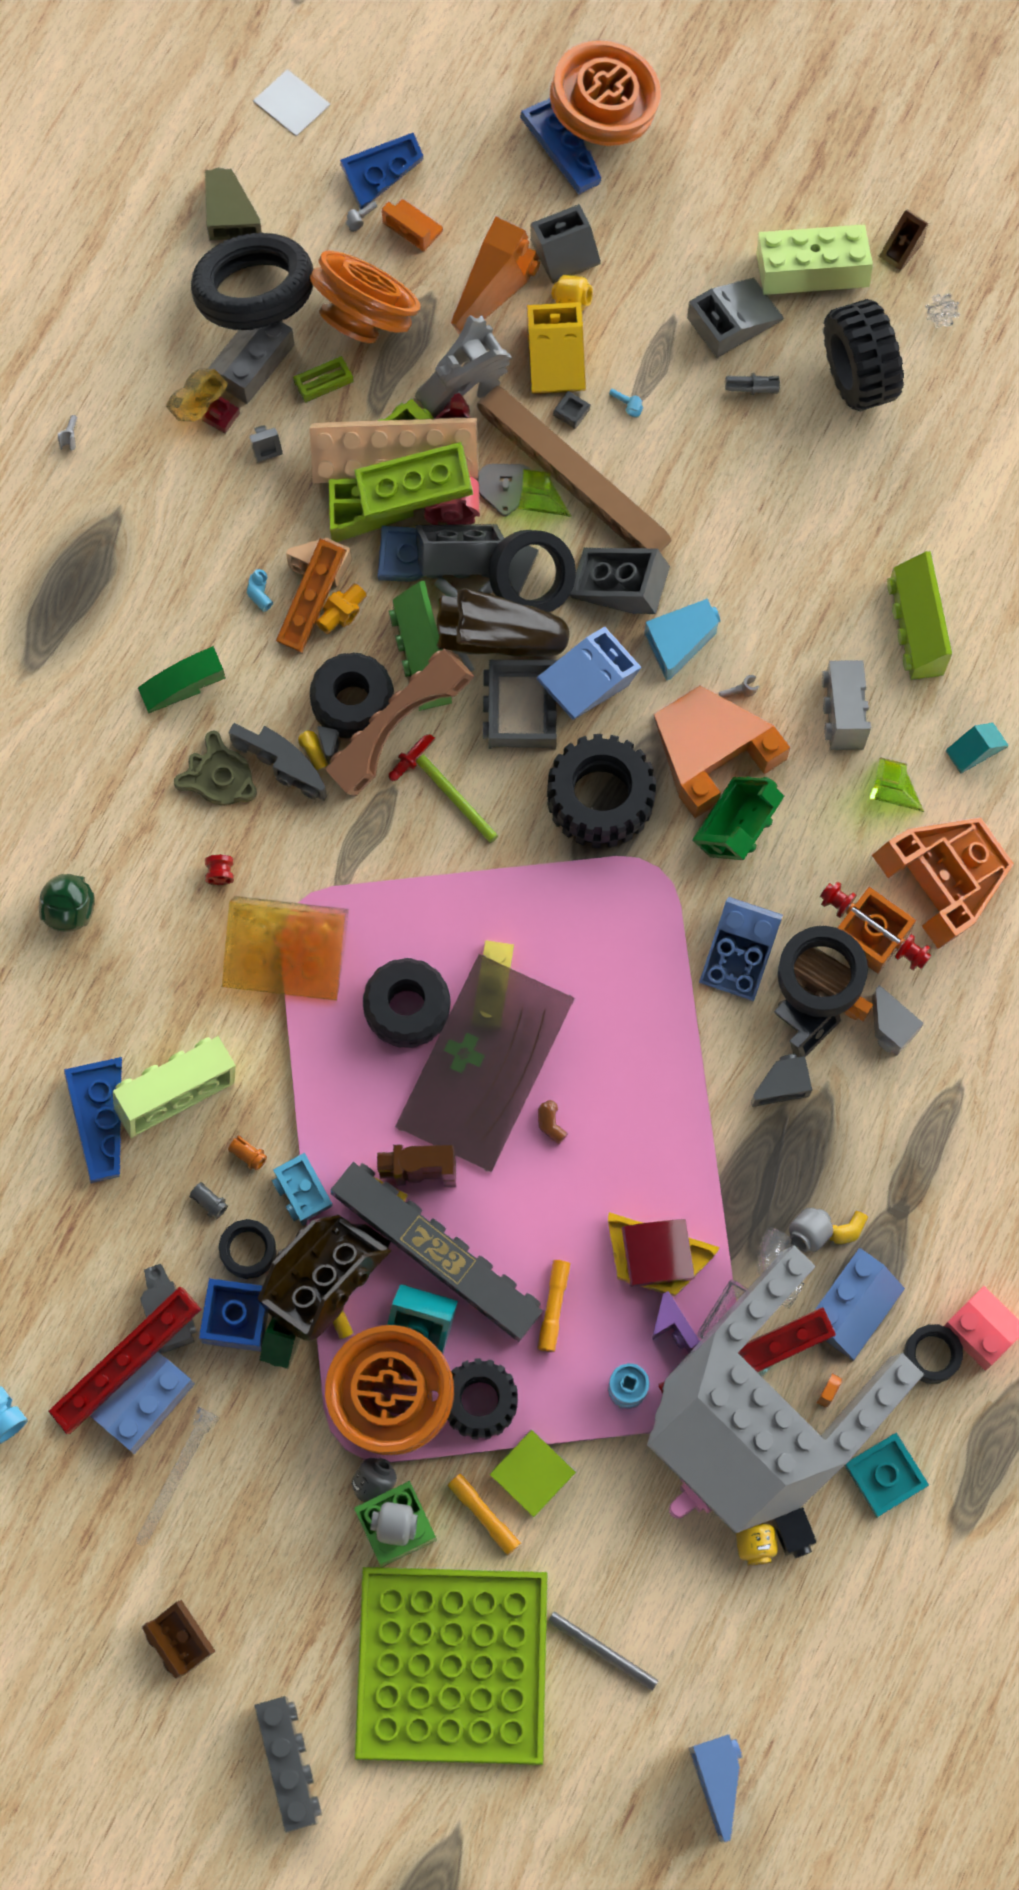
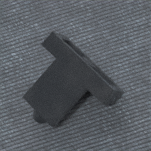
(810, 1028)

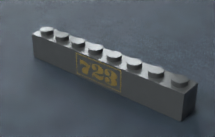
(436, 1251)

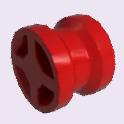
(219, 869)

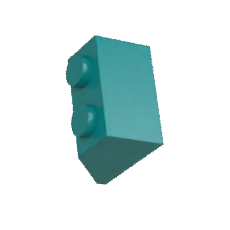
(424, 1313)

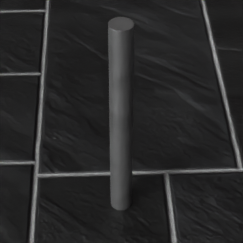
(603, 1651)

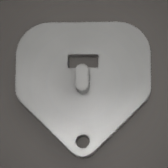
(501, 493)

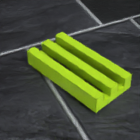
(324, 383)

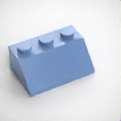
(859, 1302)
(143, 1402)

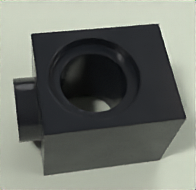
(795, 1533)

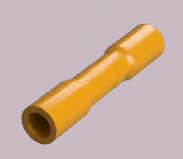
(550, 1324)
(496, 1528)

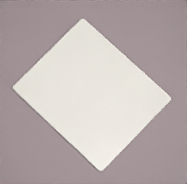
(291, 102)

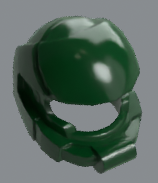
(66, 903)

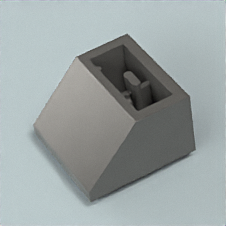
(565, 243)

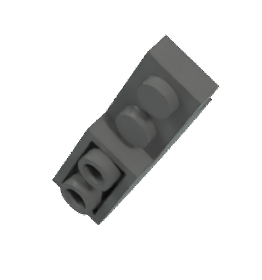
(289, 763)

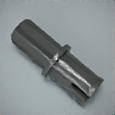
(753, 384)

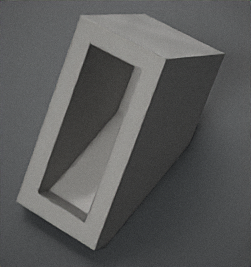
(893, 1022)

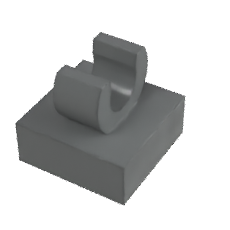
(265, 443)

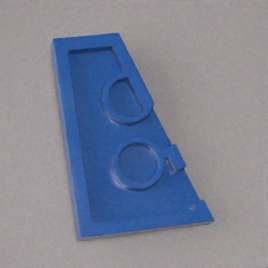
(380, 167)

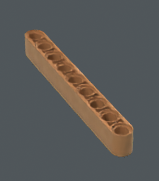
(572, 471)

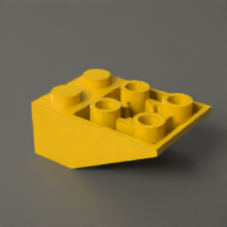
(556, 347)

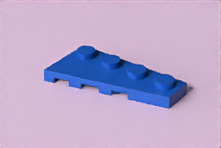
(562, 146)
(95, 1117)

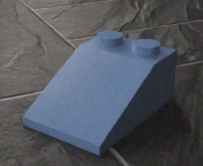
(718, 1775)

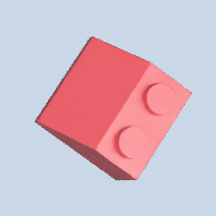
(985, 1328)

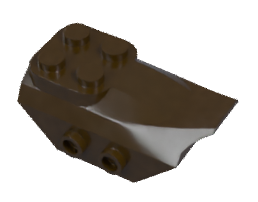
(319, 1273)

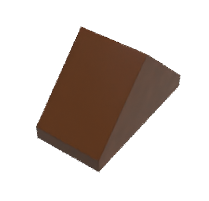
(904, 240)

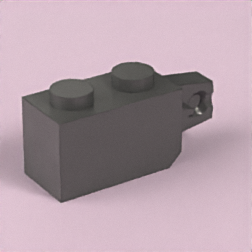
(157, 1291)

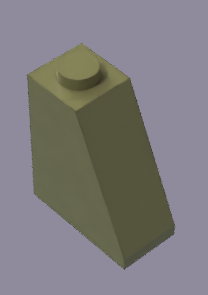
(228, 207)

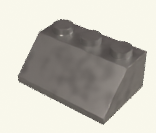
(252, 358)

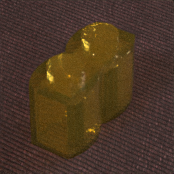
(198, 391)

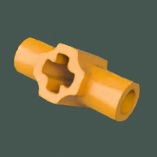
(341, 608)

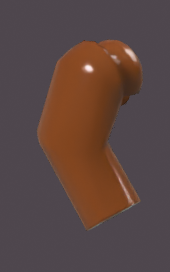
(547, 1121)

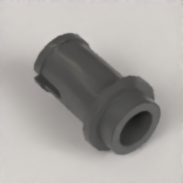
(209, 1201)

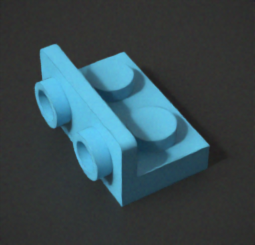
(302, 1189)

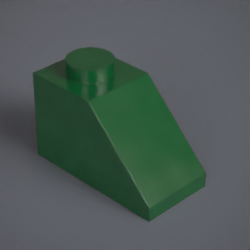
(278, 1345)

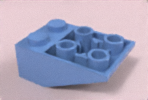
(589, 673)
(741, 948)

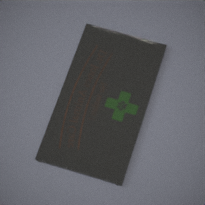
(485, 1062)

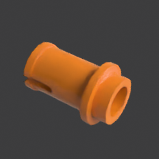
(248, 1153)

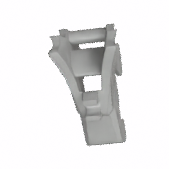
(479, 367)

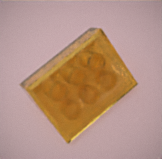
(284, 947)

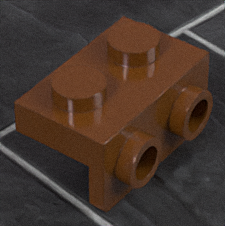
(178, 1640)

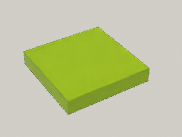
(532, 1473)

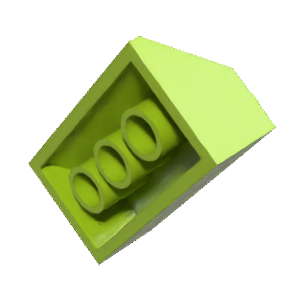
(920, 617)

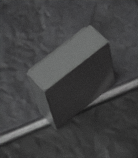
(571, 409)

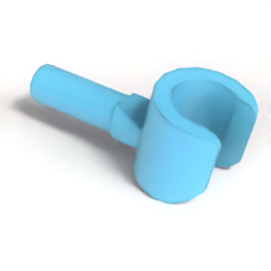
(634, 404)

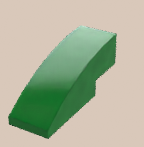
(182, 680)

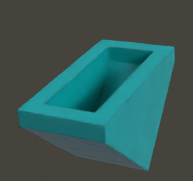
(976, 746)

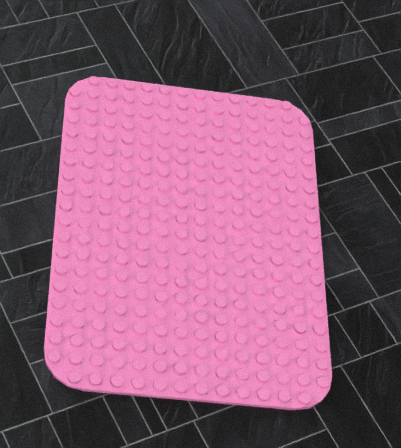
(624, 1093)

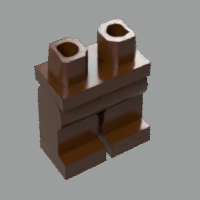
(418, 1163)

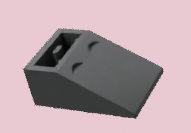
(732, 315)

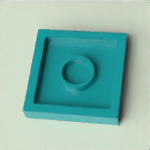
(886, 1475)

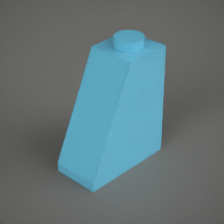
(681, 635)

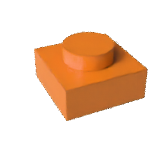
(859, 1009)

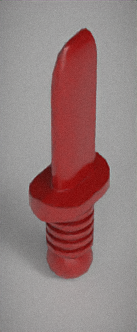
(408, 760)

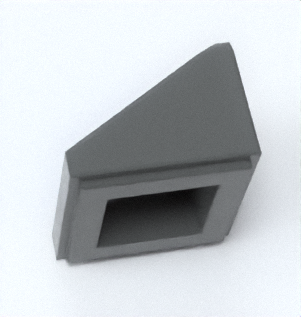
(330, 741)

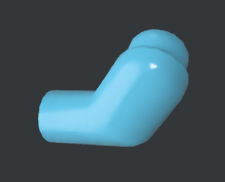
(256, 590)

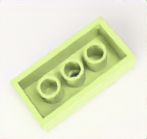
(814, 259)
(173, 1086)

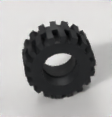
(506, 1408)

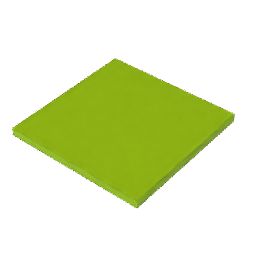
(452, 1666)

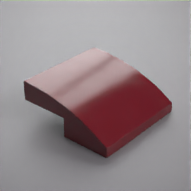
(658, 1252)

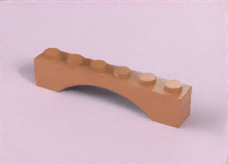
(359, 760)

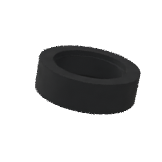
(562, 558)
(822, 937)

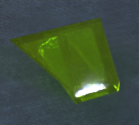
(540, 494)
(894, 785)

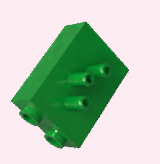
(739, 818)

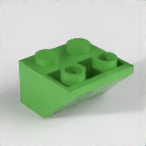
(403, 1495)

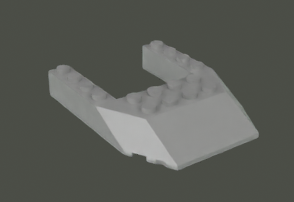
(738, 1436)

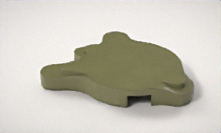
(218, 775)

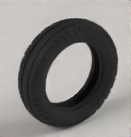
(256, 310)

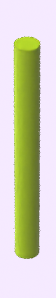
(457, 798)

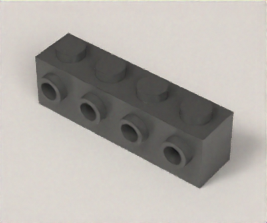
(286, 1763)

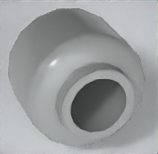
(811, 1229)
(394, 1524)

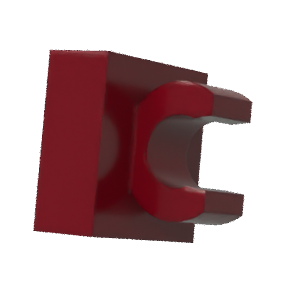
(221, 414)

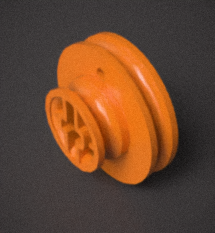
(605, 93)
(362, 297)
(377, 1361)

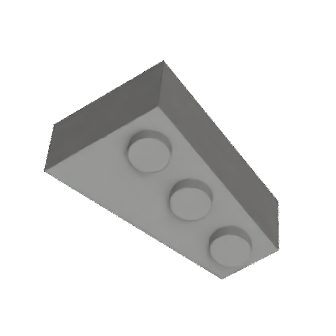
(846, 705)

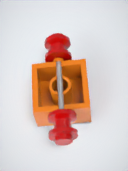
(877, 927)

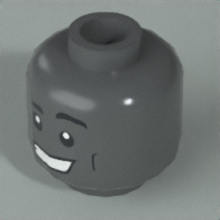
(373, 1478)

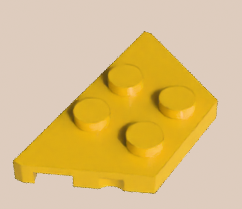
(700, 1252)

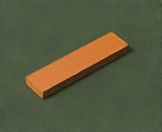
(311, 595)

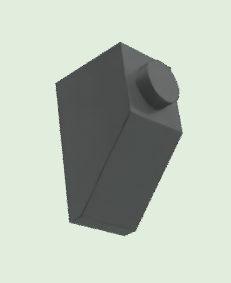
(784, 1082)

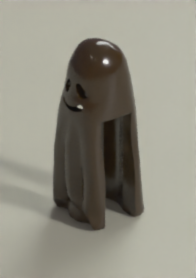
(494, 625)

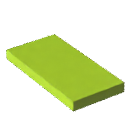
(413, 482)

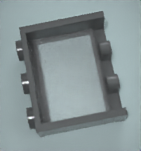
(519, 705)

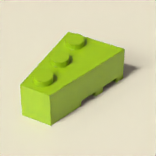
(347, 512)

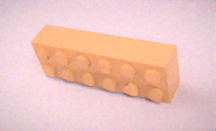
(347, 446)

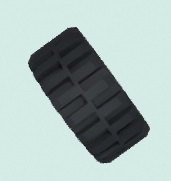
(863, 355)
(608, 757)

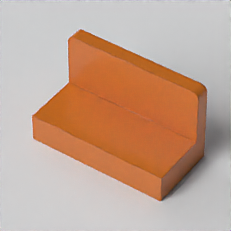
(411, 224)

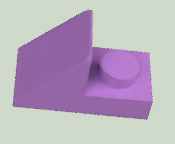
(670, 1317)

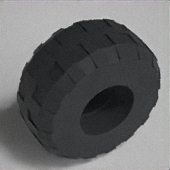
(344, 672)
(401, 976)

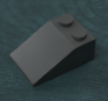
(621, 578)

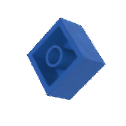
(233, 1316)

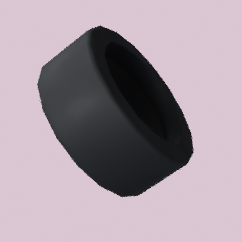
(247, 1226)
(949, 1337)

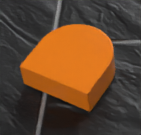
(829, 1390)

